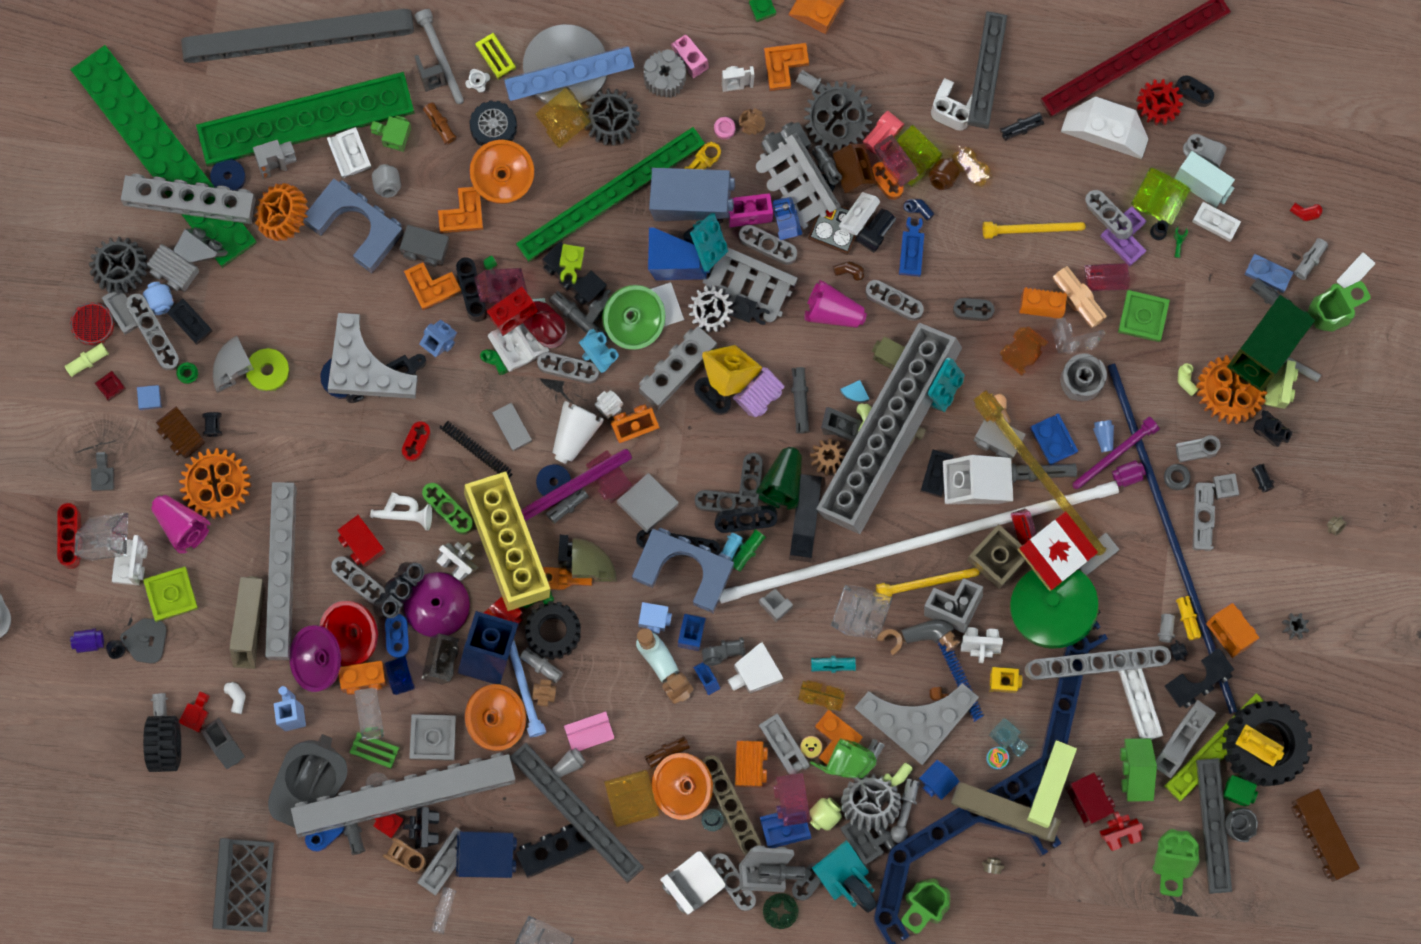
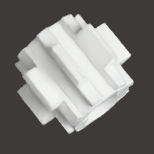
(609, 404)

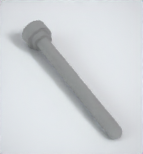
(425, 18)

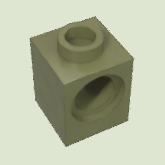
(887, 352)

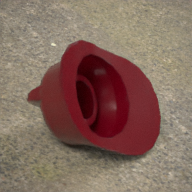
(546, 326)

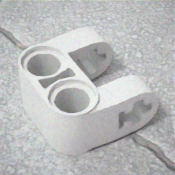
(952, 108)

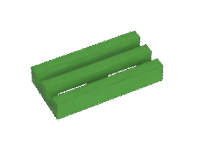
(356, 743)

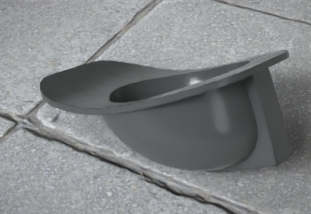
(307, 773)

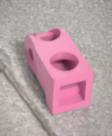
(693, 58)

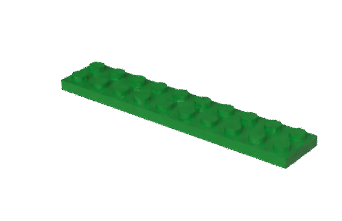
(305, 118)

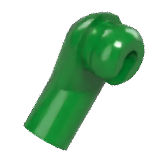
(492, 357)

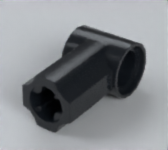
(873, 235)

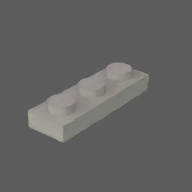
(441, 865)

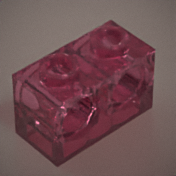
(498, 284)

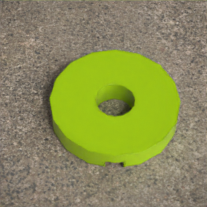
(277, 378)

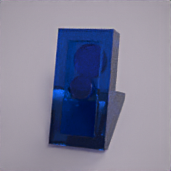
(399, 676)

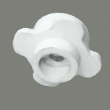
(479, 86)

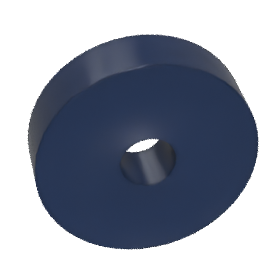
(228, 167)
(548, 473)

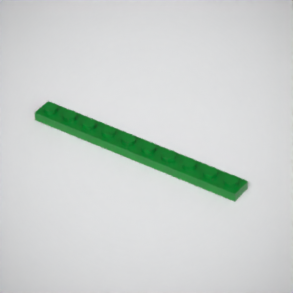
(609, 195)

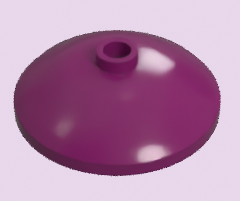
(445, 617)
(315, 658)

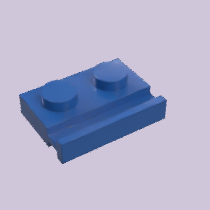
(1053, 439)
(779, 835)

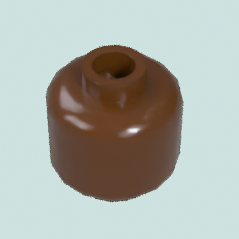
(944, 174)

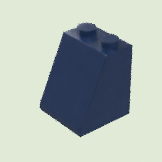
(487, 648)

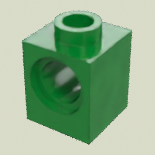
(1240, 791)

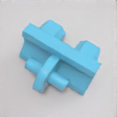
(597, 351)

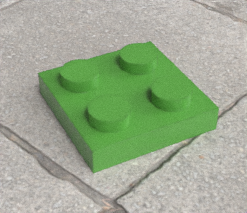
(1143, 316)

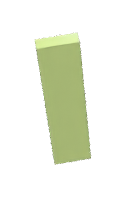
(1051, 784)

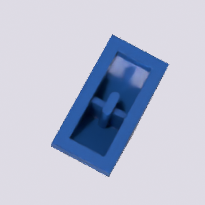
(691, 632)

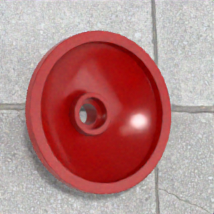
(342, 621)

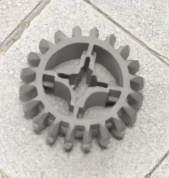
(866, 813)

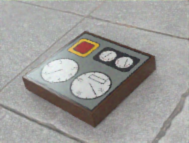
(828, 233)

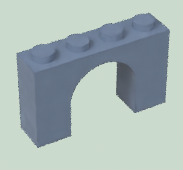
(339, 199)
(662, 547)

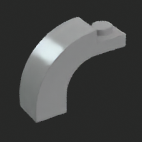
(1183, 738)

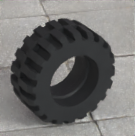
(1294, 739)

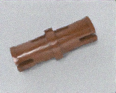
(439, 123)

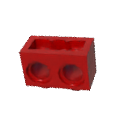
(512, 311)

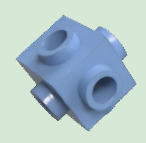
(438, 338)

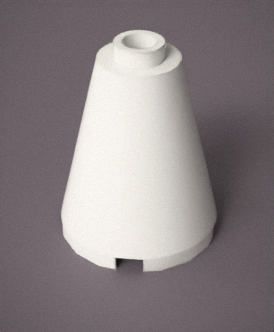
(574, 431)

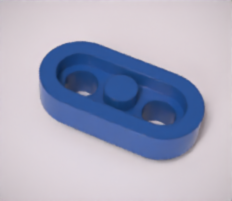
(397, 636)
(326, 839)

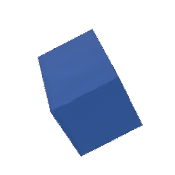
(707, 678)

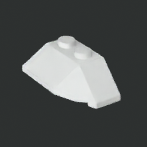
(1107, 126)

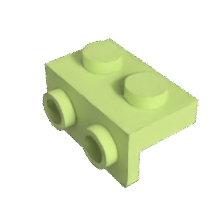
(1280, 387)

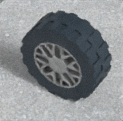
(493, 122)

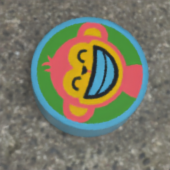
(997, 758)

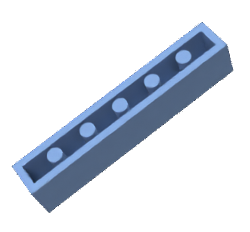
(568, 73)

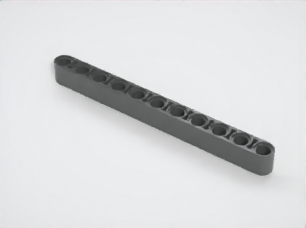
(297, 35)

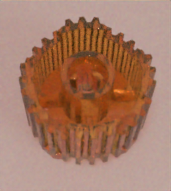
(1024, 349)

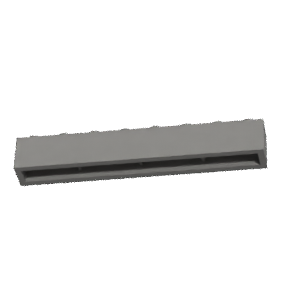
(281, 571)

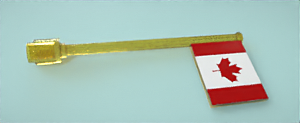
(1064, 542)

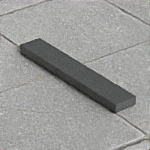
(987, 70)
(1214, 826)

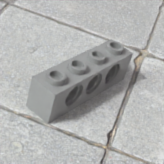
(659, 395)

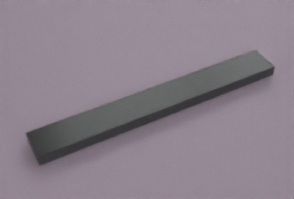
(576, 813)

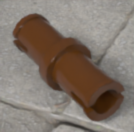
(675, 747)

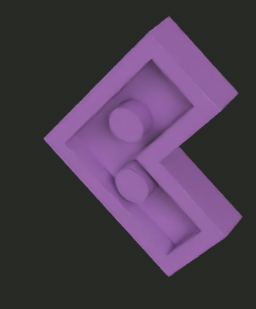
(1127, 248)

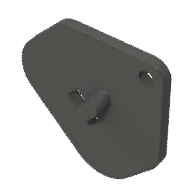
(139, 637)

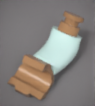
(662, 662)

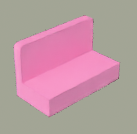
(589, 732)

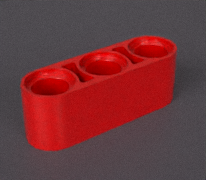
(64, 526)

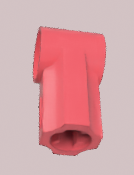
(886, 125)

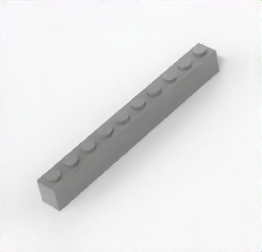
(403, 795)

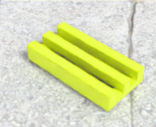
(504, 70)

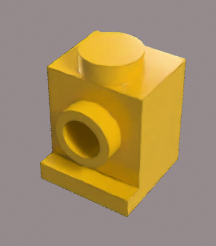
(996, 676)

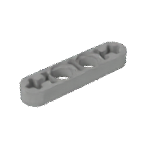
(150, 333)

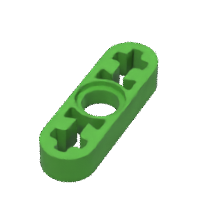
(440, 493)

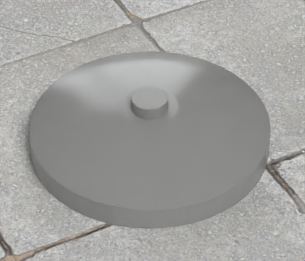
(559, 46)

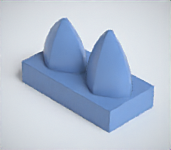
(1269, 273)

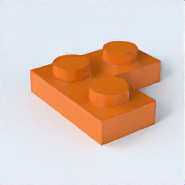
(780, 59)
(463, 219)
(428, 291)
(834, 729)

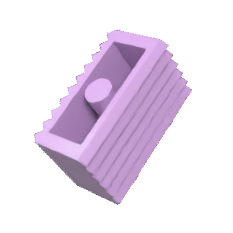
(759, 393)

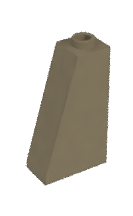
(247, 623)

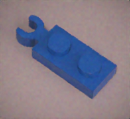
(911, 250)

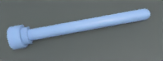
(535, 727)

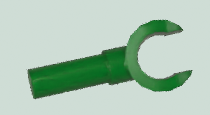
(1179, 240)
(489, 263)

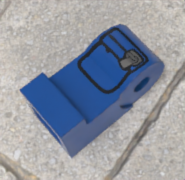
(786, 218)

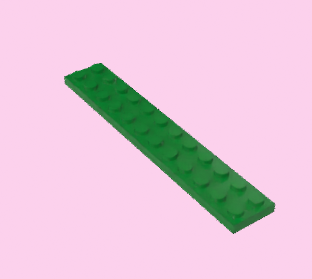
(154, 142)

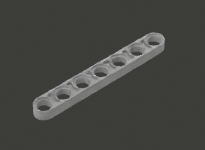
(1088, 667)

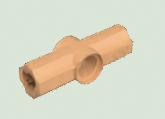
(1079, 297)

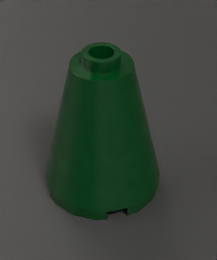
(782, 480)

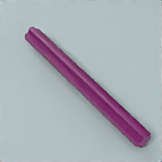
(576, 484)

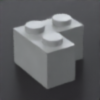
(955, 609)

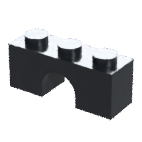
(586, 288)
(1217, 669)

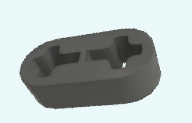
(972, 314)
(812, 885)

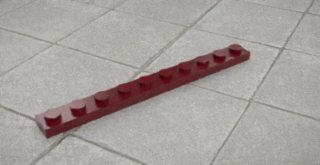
(1134, 56)

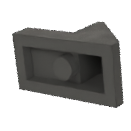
(840, 424)

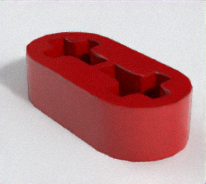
(420, 444)

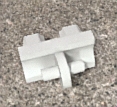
(981, 646)

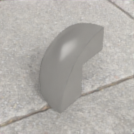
(230, 364)

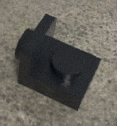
(565, 548)

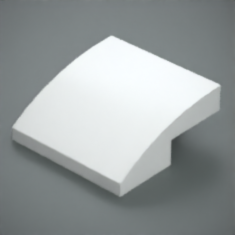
(516, 347)

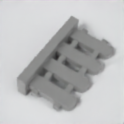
(796, 170)
(760, 283)

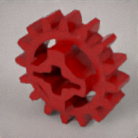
(1151, 97)

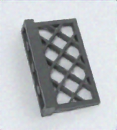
(223, 885)

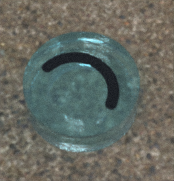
(712, 820)

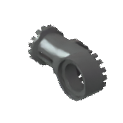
(717, 654)

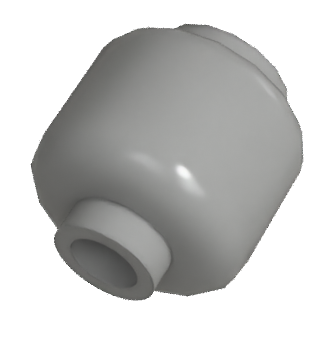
(386, 181)

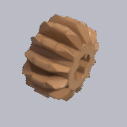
(825, 449)

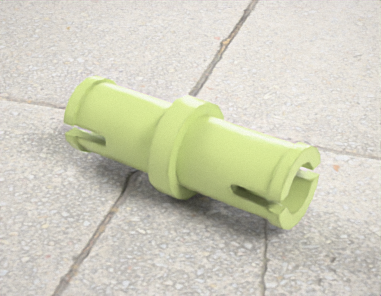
(86, 359)

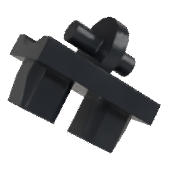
(1272, 429)
(419, 825)

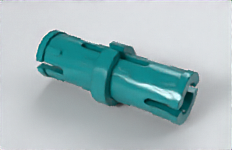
(833, 664)

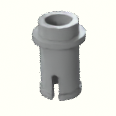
(1166, 629)
(159, 704)

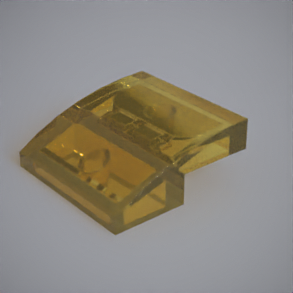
(563, 117)
(631, 798)

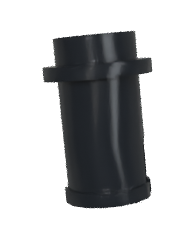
(1159, 230)
(1263, 478)

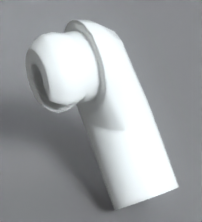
(237, 695)

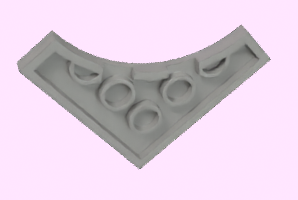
(358, 371)
(918, 728)

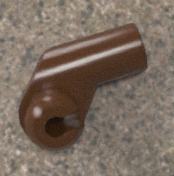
(851, 268)

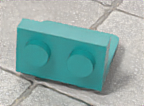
(945, 385)

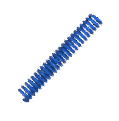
(958, 680)

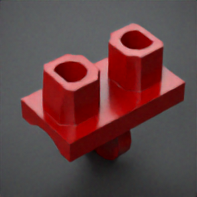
(1120, 827)

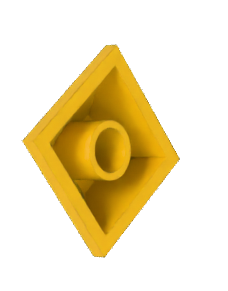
(730, 369)

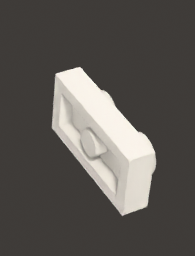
(859, 213)
(1216, 221)

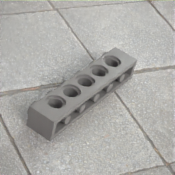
(241, 212)

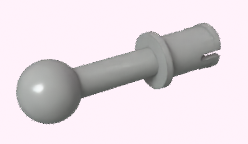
(813, 83)
(899, 832)

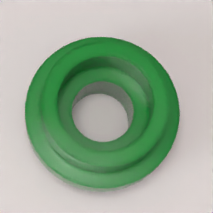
(184, 367)

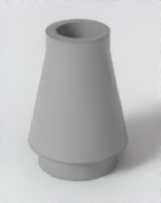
(570, 762)

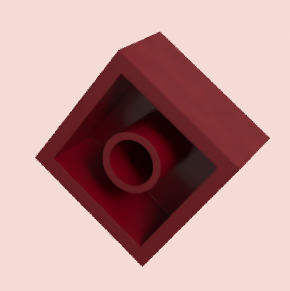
(1090, 799)

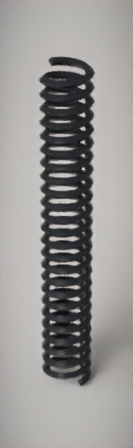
(473, 451)

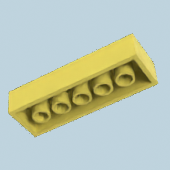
(507, 541)

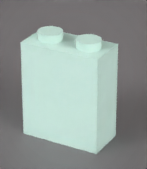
(1205, 180)

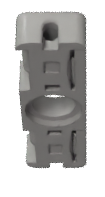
(1203, 502)

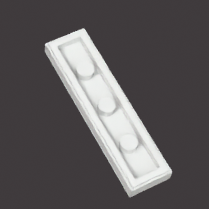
(1140, 701)

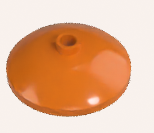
(498, 157)
(506, 716)
(672, 790)

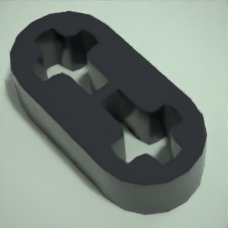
(1198, 87)

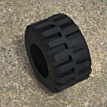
(553, 611)
(162, 743)

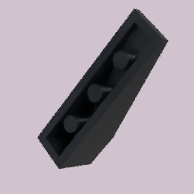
(805, 519)

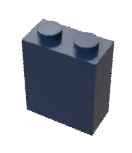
(485, 854)

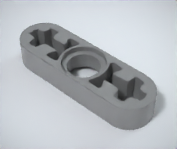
(1110, 223)
(766, 236)
(892, 291)
(564, 359)
(349, 565)
(737, 899)

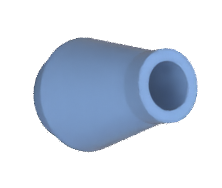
(1105, 435)

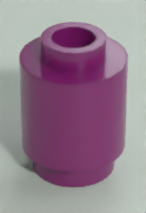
(1128, 474)

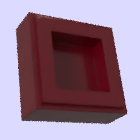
(110, 386)

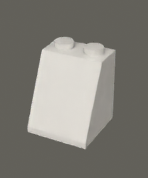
(978, 480)

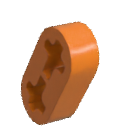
(883, 184)

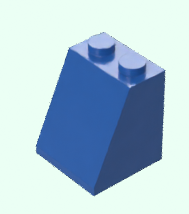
(673, 258)

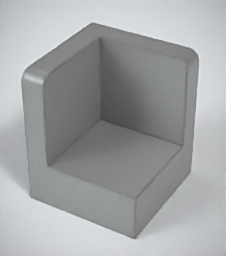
(775, 605)

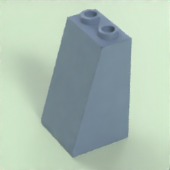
(690, 194)

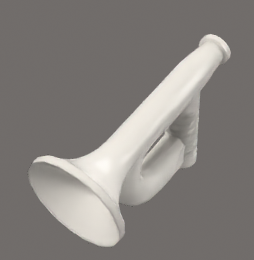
(423, 517)

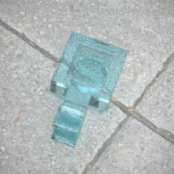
(1007, 735)

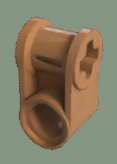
(402, 854)

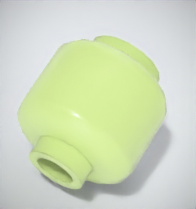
(825, 814)

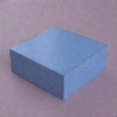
(149, 397)

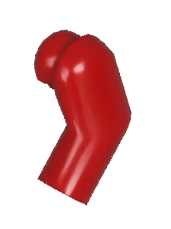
(1308, 213)

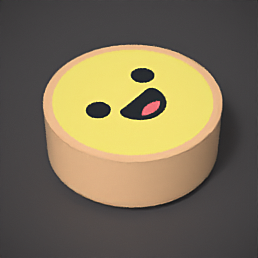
(811, 747)

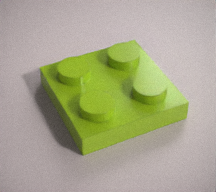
(170, 594)

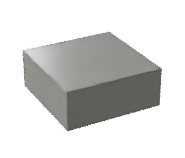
(1226, 486)

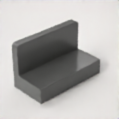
(430, 77)

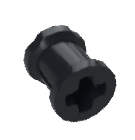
(212, 424)

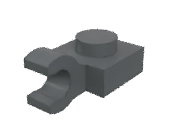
(597, 308)
(102, 477)

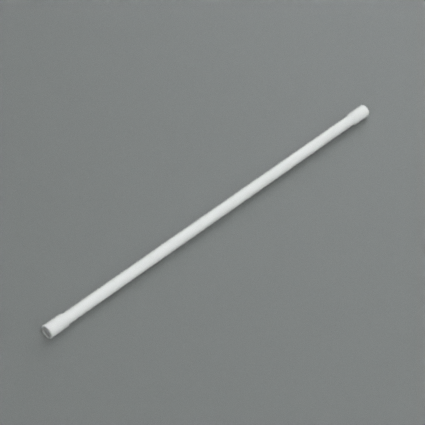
(739, 591)

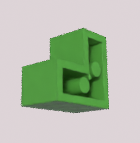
(1139, 769)

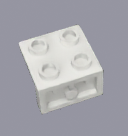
(129, 567)

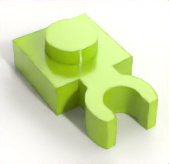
(571, 259)

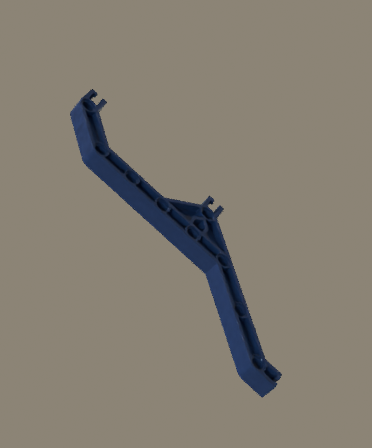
(959, 820)

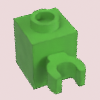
(394, 133)

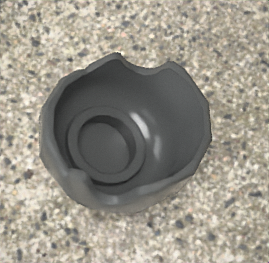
(1241, 824)

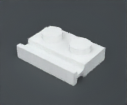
(736, 78)
(349, 152)

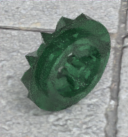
(774, 902)

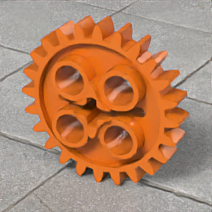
(1213, 386)
(196, 488)

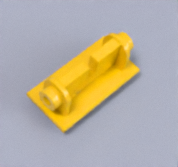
(1260, 745)

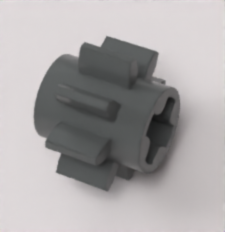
(1290, 628)

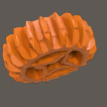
(277, 224)

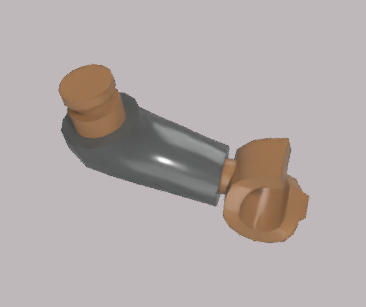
(931, 630)

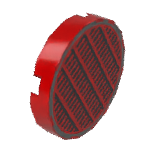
(92, 323)

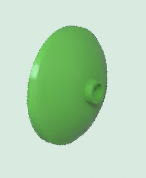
(646, 318)

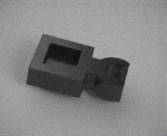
(747, 310)

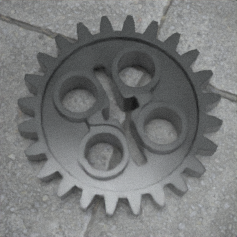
(823, 102)

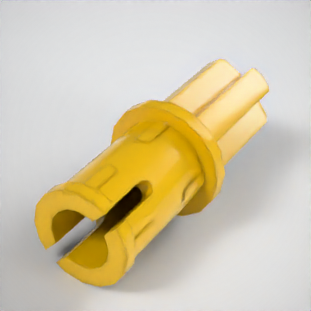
(1188, 618)

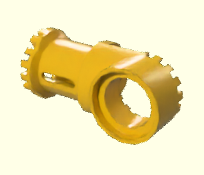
(701, 160)

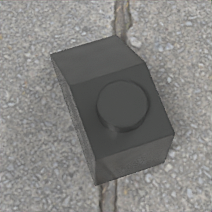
(222, 743)

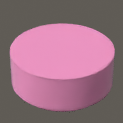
(724, 128)

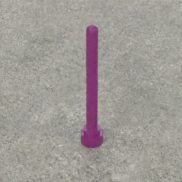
(1148, 427)

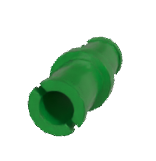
(747, 550)

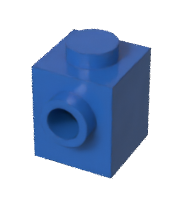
(938, 780)

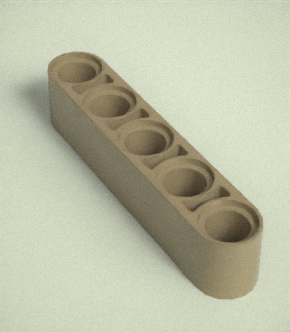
(1001, 811)
(731, 817)

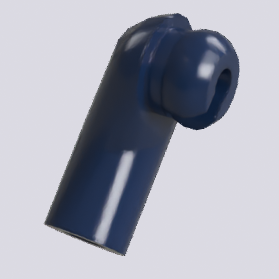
(918, 206)

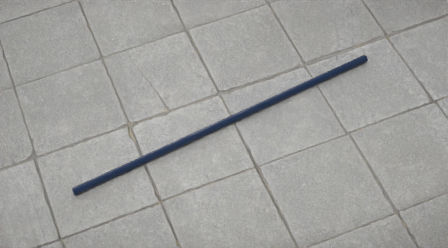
(1169, 529)

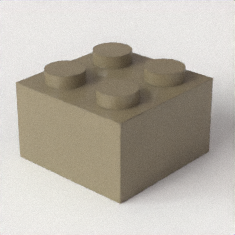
(997, 556)

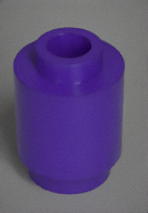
(87, 640)

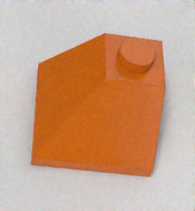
(816, 13)

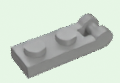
(783, 744)

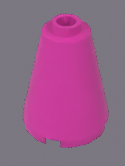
(833, 307)
(180, 523)

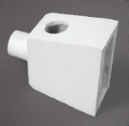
(755, 671)

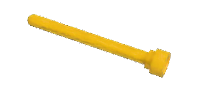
(990, 229)
(888, 590)

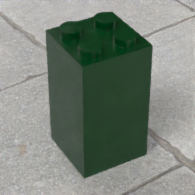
(1271, 343)

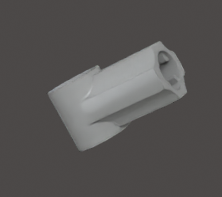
(1195, 449)

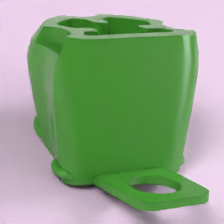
(1336, 306)
(849, 760)
(1175, 859)
(929, 901)

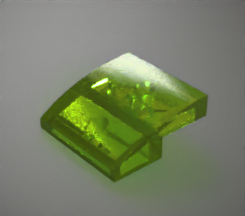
(919, 150)
(1160, 196)

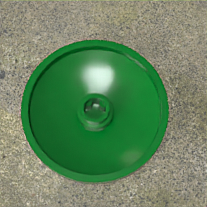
(1054, 616)

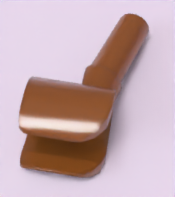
(936, 694)

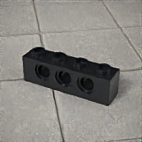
(555, 857)

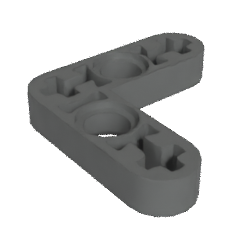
(744, 494)

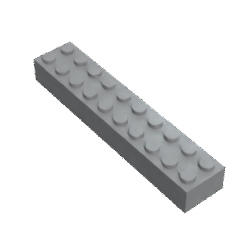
(887, 430)

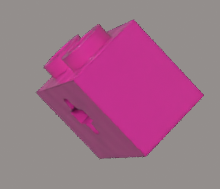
(751, 210)

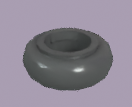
(1179, 468)

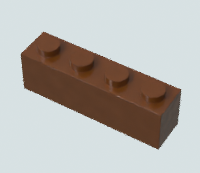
(1325, 835)

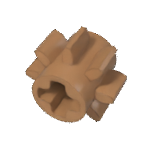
(752, 121)
(544, 692)

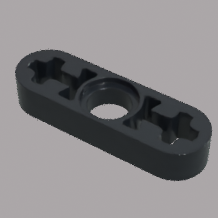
(751, 511)

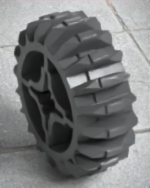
(619, 116)
(127, 251)

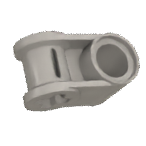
(1205, 148)

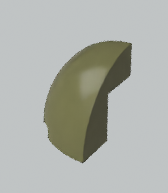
(591, 562)

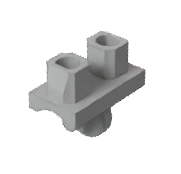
(450, 553)

